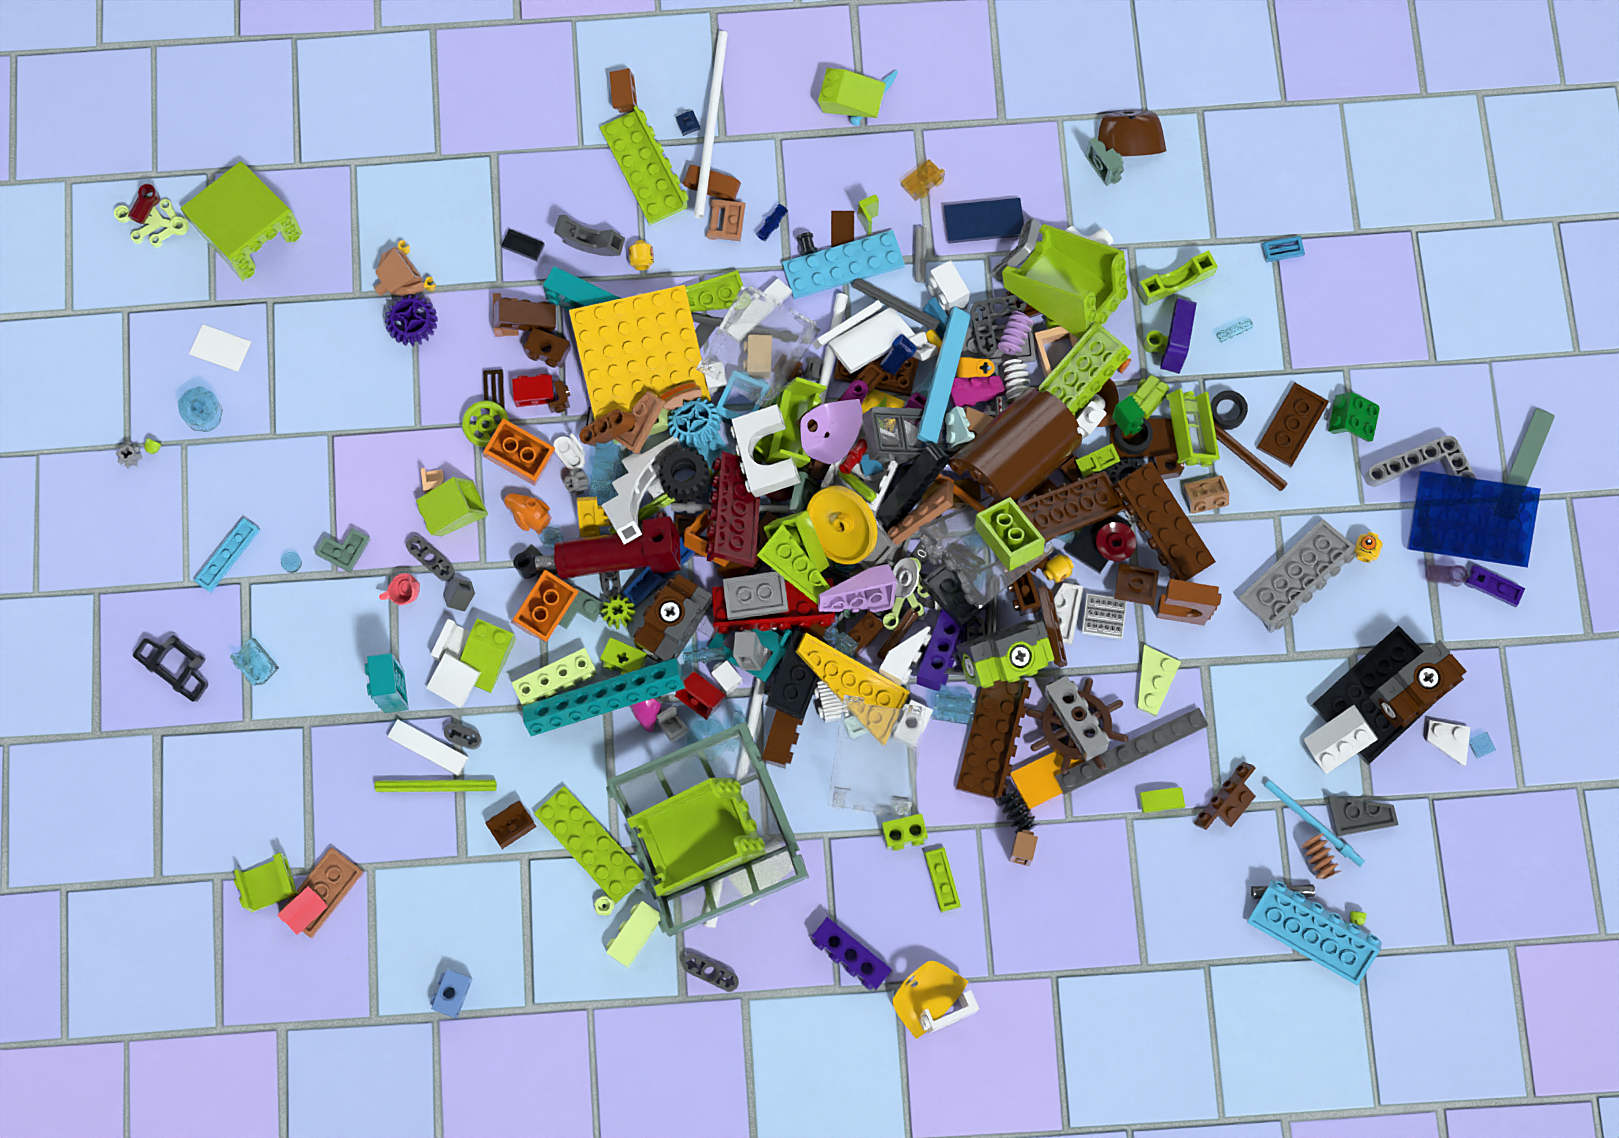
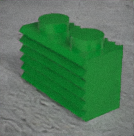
(1128, 416)

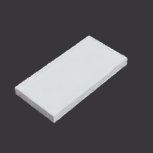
(869, 339)

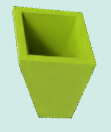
(451, 506)

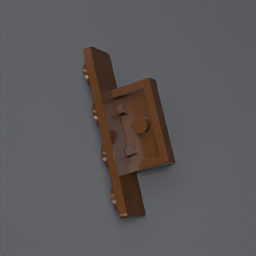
(1230, 800)

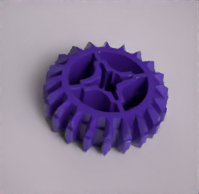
(403, 317)

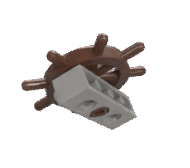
(1074, 715)

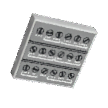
(1104, 616)

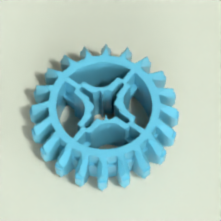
(689, 417)

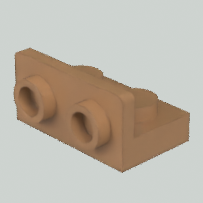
(1207, 494)

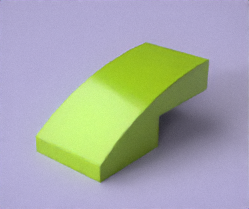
(1098, 460)
(1162, 800)

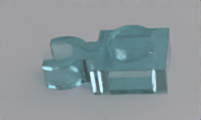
(841, 642)

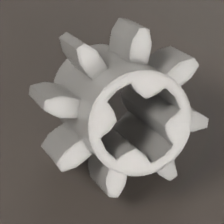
(132, 459)
(576, 482)

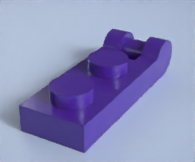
(1495, 586)

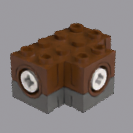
(672, 619)
(1418, 685)

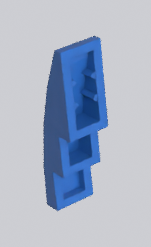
(648, 582)

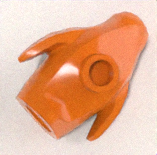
(528, 512)

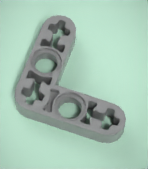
(1025, 246)

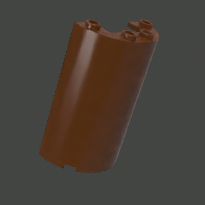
(1020, 446)

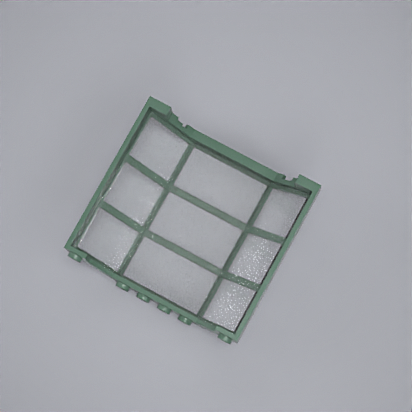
(722, 755)

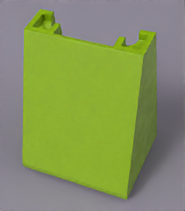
(239, 216)
(1070, 280)
(698, 834)

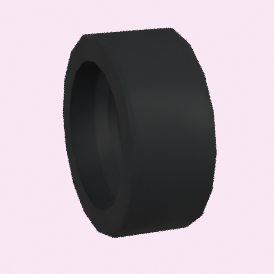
(1239, 400)
(1130, 449)

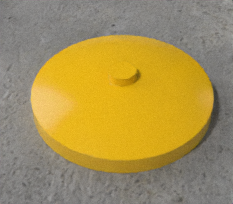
(843, 524)

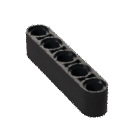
(913, 486)

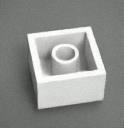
(948, 287)

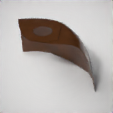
(1132, 136)

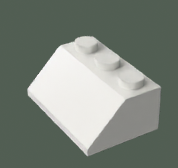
(1340, 739)

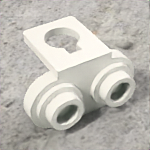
(570, 452)

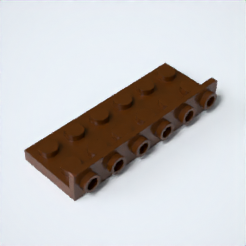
(1072, 505)
(1163, 523)
(993, 739)

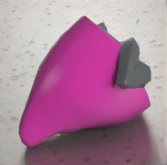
(647, 712)

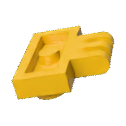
(591, 517)

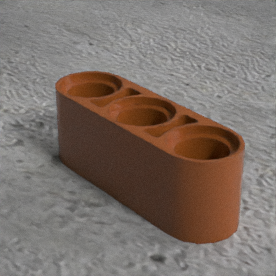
(719, 185)
(607, 427)

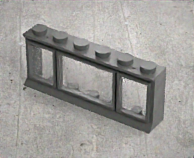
(893, 434)

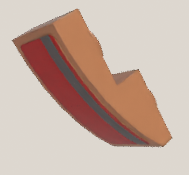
(675, 396)

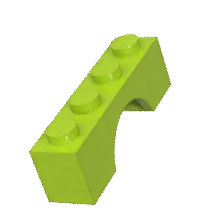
(1161, 286)

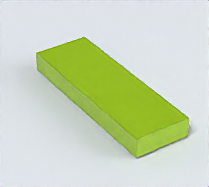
(942, 879)

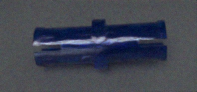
(771, 222)

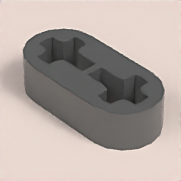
(464, 731)

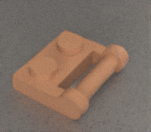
(732, 221)

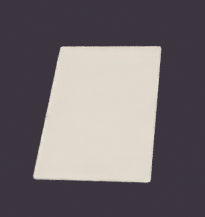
(220, 348)

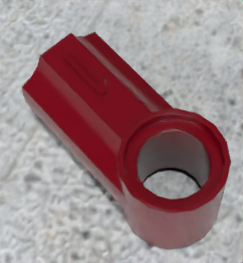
(143, 205)

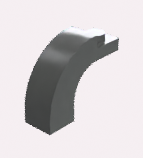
(589, 240)

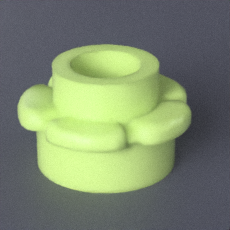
(604, 900)

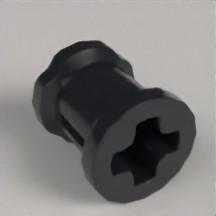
(806, 243)

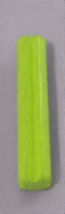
(858, 485)

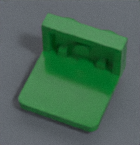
(1354, 415)

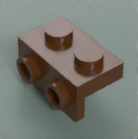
(510, 824)

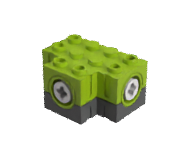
(1006, 654)

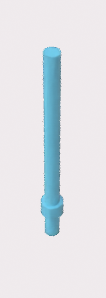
(1345, 849)

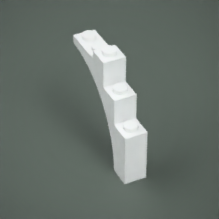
(631, 487)

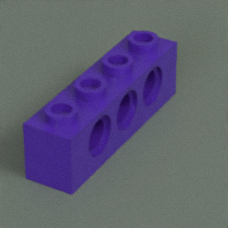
(929, 676)
(831, 929)

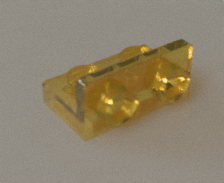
(922, 180)

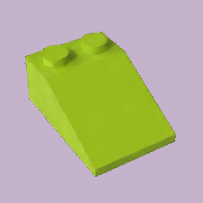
(850, 94)
(487, 652)

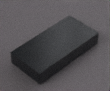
(523, 245)

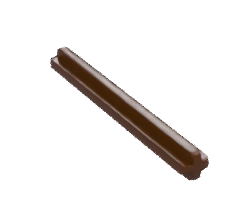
(1249, 458)

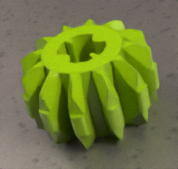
(618, 619)

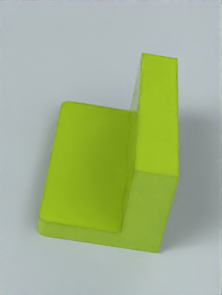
(867, 210)

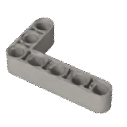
(1422, 460)

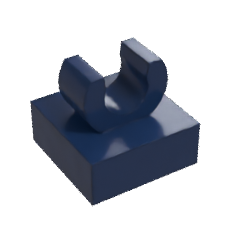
(687, 122)

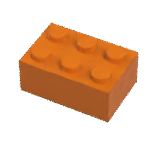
(518, 452)

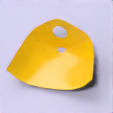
(936, 991)

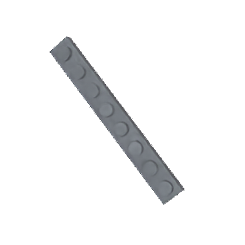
(1132, 750)

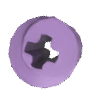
(1014, 332)

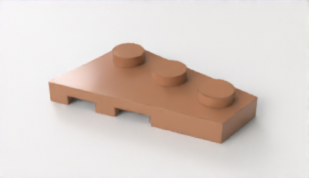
(645, 413)

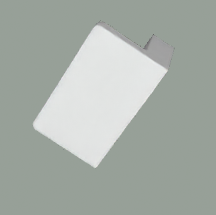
(451, 641)

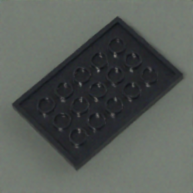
(1362, 681)

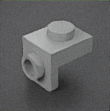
(671, 724)

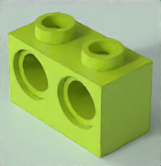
(902, 826)

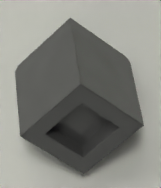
(459, 594)

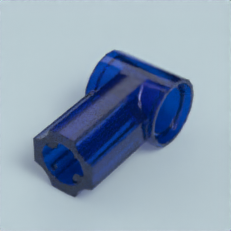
(901, 350)

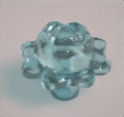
(551, 536)

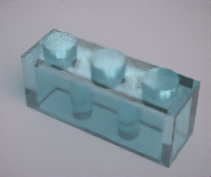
(605, 471)

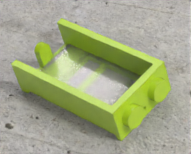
(1193, 428)

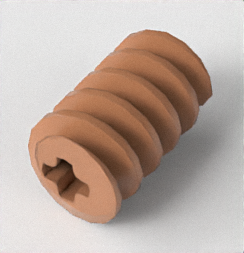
(1320, 857)

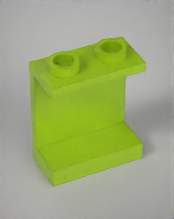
(265, 884)

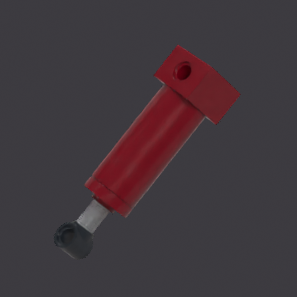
(607, 553)

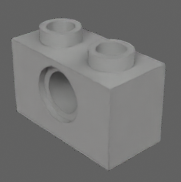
(748, 650)

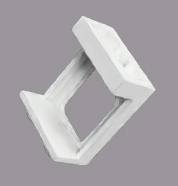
(969, 1008)

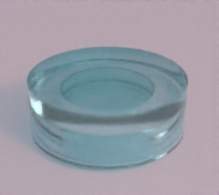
(291, 562)

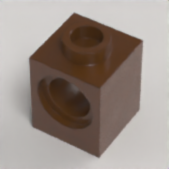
(1160, 461)

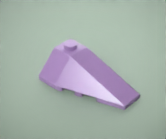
(868, 590)

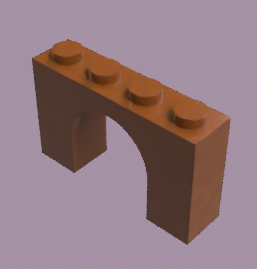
(1188, 602)

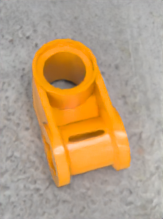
(971, 367)

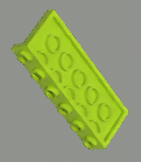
(644, 166)
(1086, 368)

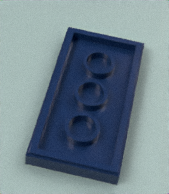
(983, 220)

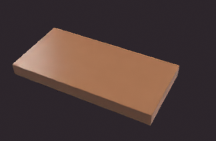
(331, 881)

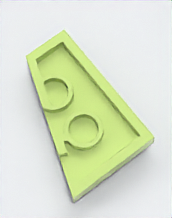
(1155, 679)

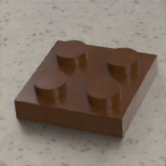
(1136, 584)

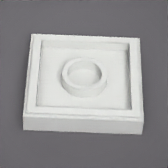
(453, 680)

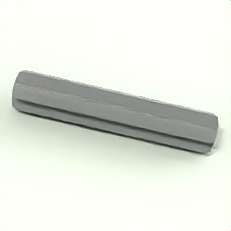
(920, 255)

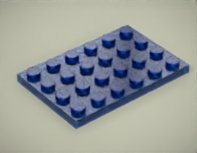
(1473, 518)

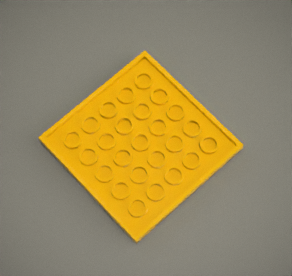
(637, 348)

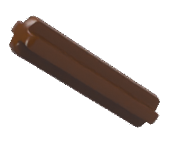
(898, 633)

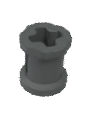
(812, 368)

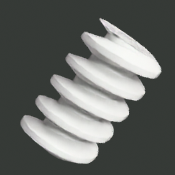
(1014, 378)

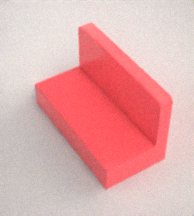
(302, 910)

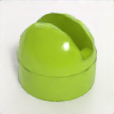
(151, 446)
(1357, 917)

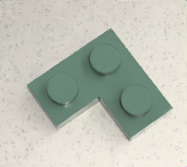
(344, 555)
(585, 606)

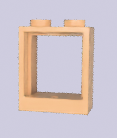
(1050, 336)

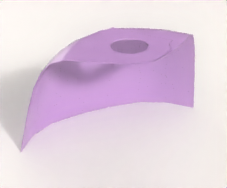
(843, 431)

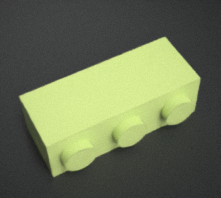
(633, 934)

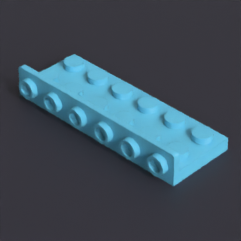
(1315, 932)

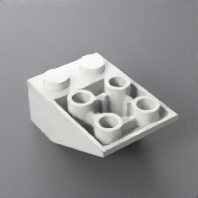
(901, 658)

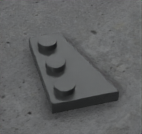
(1360, 816)

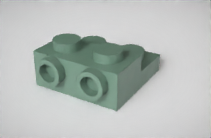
(1106, 164)

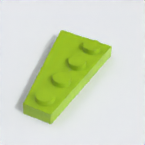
(714, 293)
(792, 563)

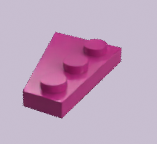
(970, 390)

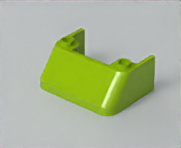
(793, 402)

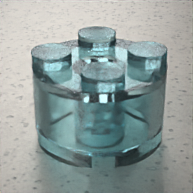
(198, 399)

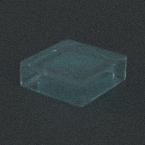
(1481, 745)

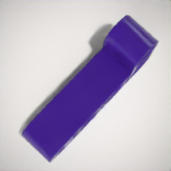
(1179, 335)

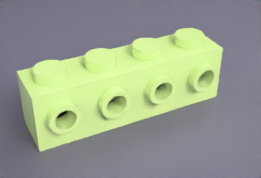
(555, 677)

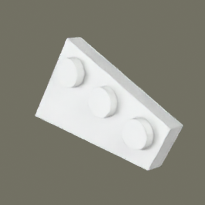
(1067, 607)

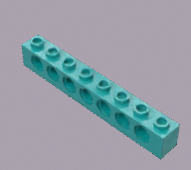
(603, 697)

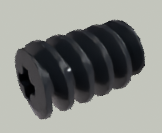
(1017, 812)

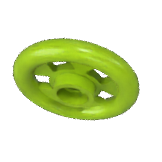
(475, 410)

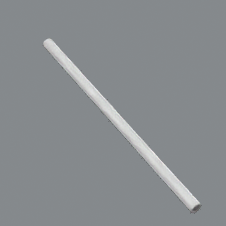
(710, 125)

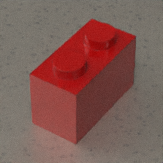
(533, 390)
(700, 695)

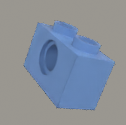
(452, 1006)

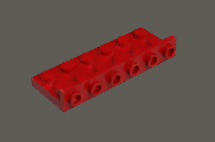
(801, 613)

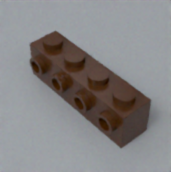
(1025, 595)

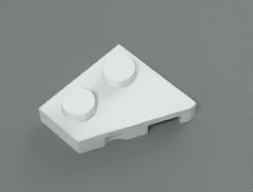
(1450, 739)

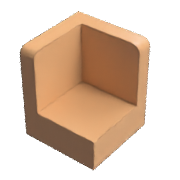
(431, 479)

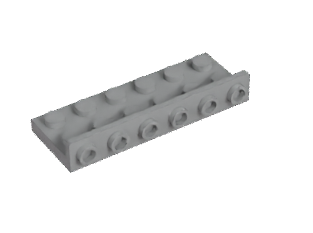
(1298, 575)

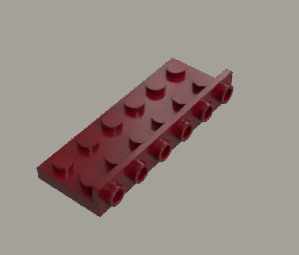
(732, 513)

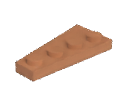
(928, 510)

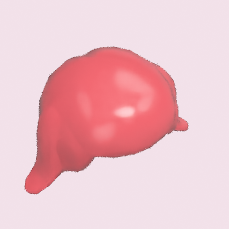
(402, 590)

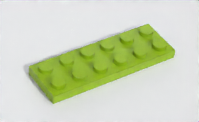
(590, 845)

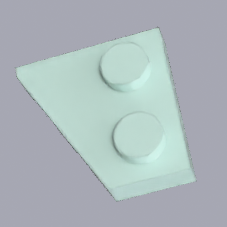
(957, 429)

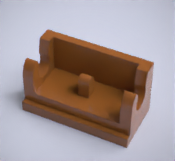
(623, 90)

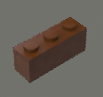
(524, 315)

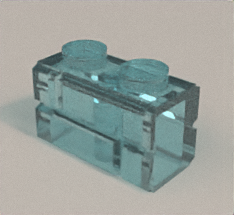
(954, 708)

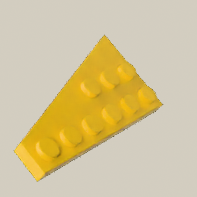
(848, 676)

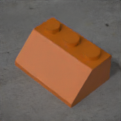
(544, 606)

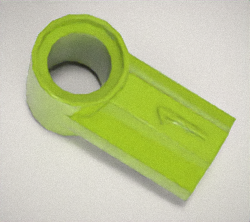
(1161, 342)

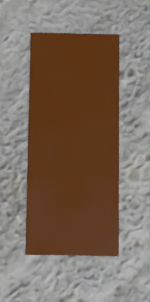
(842, 227)

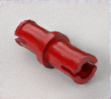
(853, 457)

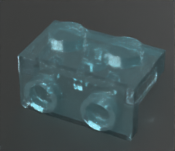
(254, 663)

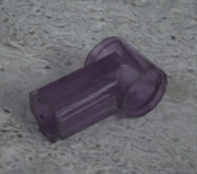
(1444, 574)

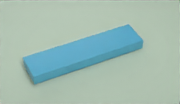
(227, 555)

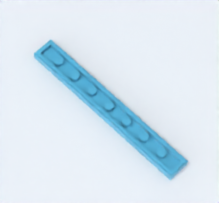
(943, 376)

